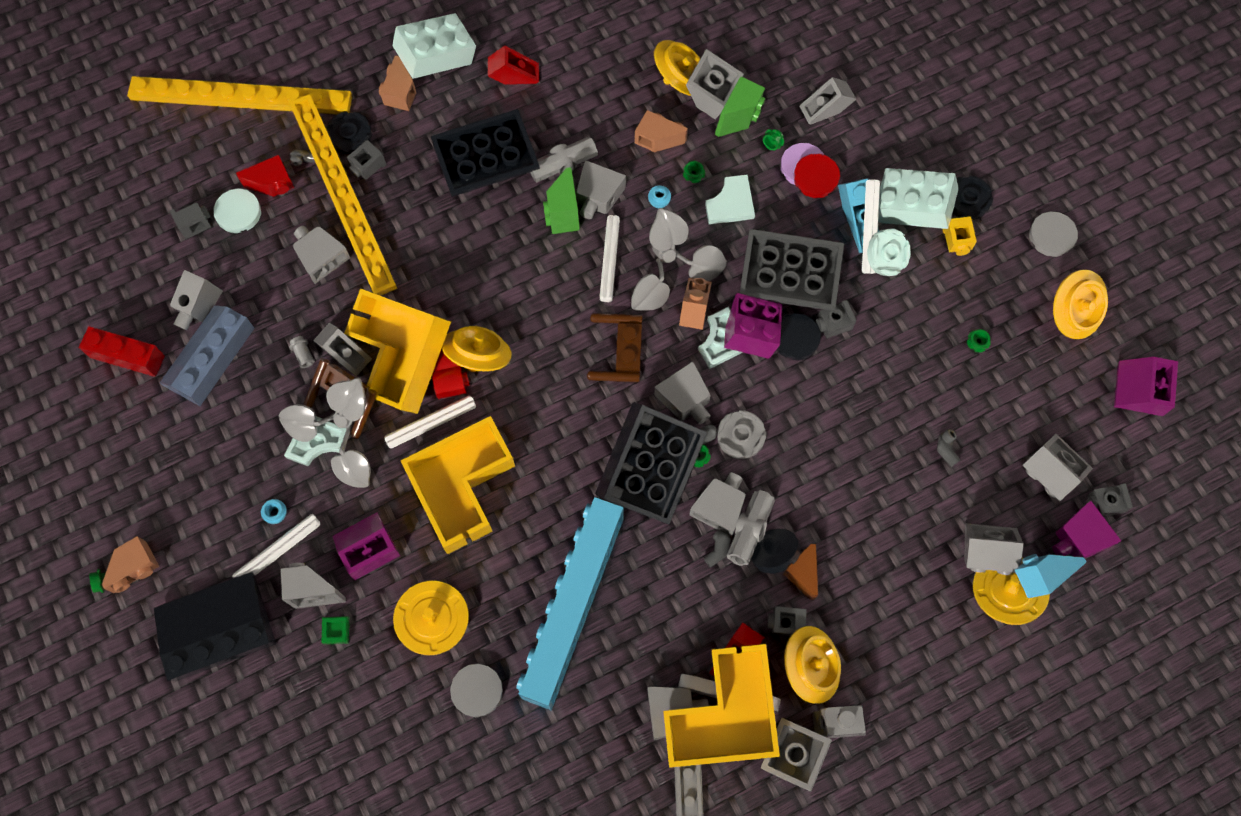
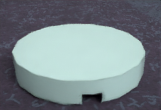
(237, 210)
(888, 252)

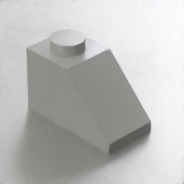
(827, 101)
(342, 349)

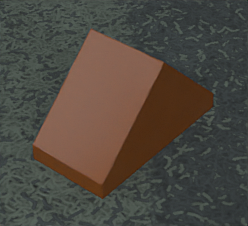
(804, 572)

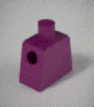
(1085, 534)

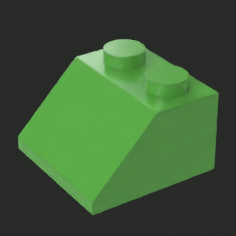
(741, 107)
(561, 204)

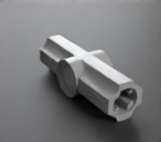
(564, 156)
(750, 528)

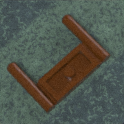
(627, 348)
(329, 374)

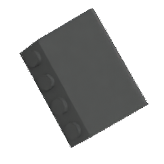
(792, 269)

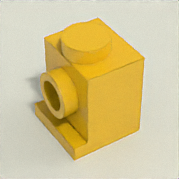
(963, 230)

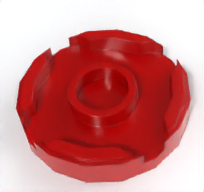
(816, 175)

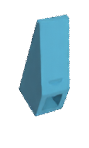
(853, 204)

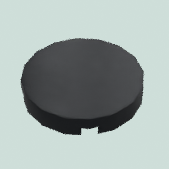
(348, 131)
(973, 198)
(798, 337)
(776, 551)

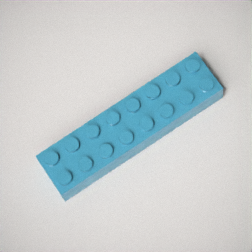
(572, 603)

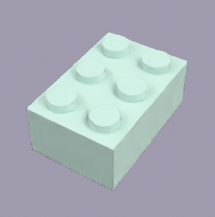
(433, 45)
(917, 198)

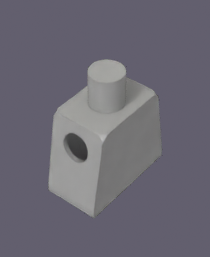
(598, 189)
(319, 252)
(193, 299)
(685, 394)
(720, 504)
(668, 699)
(839, 721)

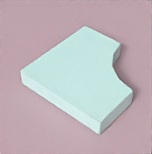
(732, 203)
(713, 348)
(328, 439)

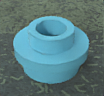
(659, 202)
(269, 506)

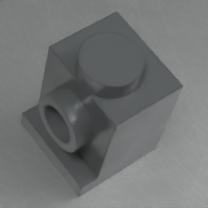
(365, 160)
(191, 219)
(832, 327)
(1118, 496)
(795, 616)

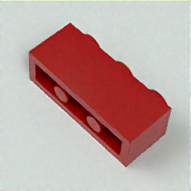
(122, 351)

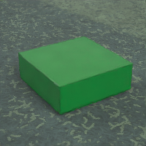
(335, 630)

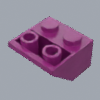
(753, 326)
(1146, 385)
(365, 546)

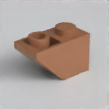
(398, 87)
(659, 133)
(695, 303)
(129, 563)

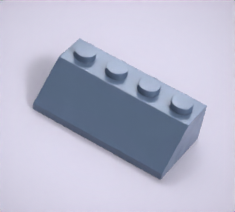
(208, 354)

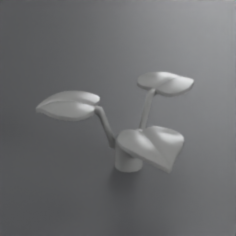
(664, 234)
(349, 403)

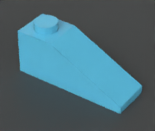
(1046, 573)

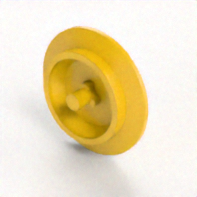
(675, 63)
(1080, 304)
(476, 349)
(1005, 598)
(430, 618)
(812, 664)

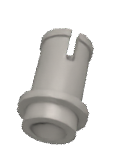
(301, 350)

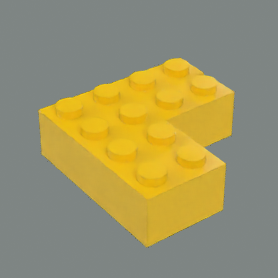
(407, 345)
(449, 471)
(741, 722)

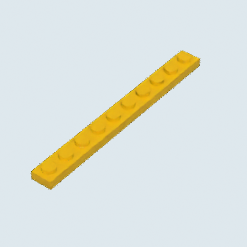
(234, 94)
(343, 196)

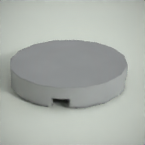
(1053, 234)
(741, 434)
(476, 690)

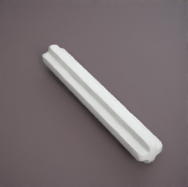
(870, 219)
(609, 258)
(430, 421)
(280, 546)

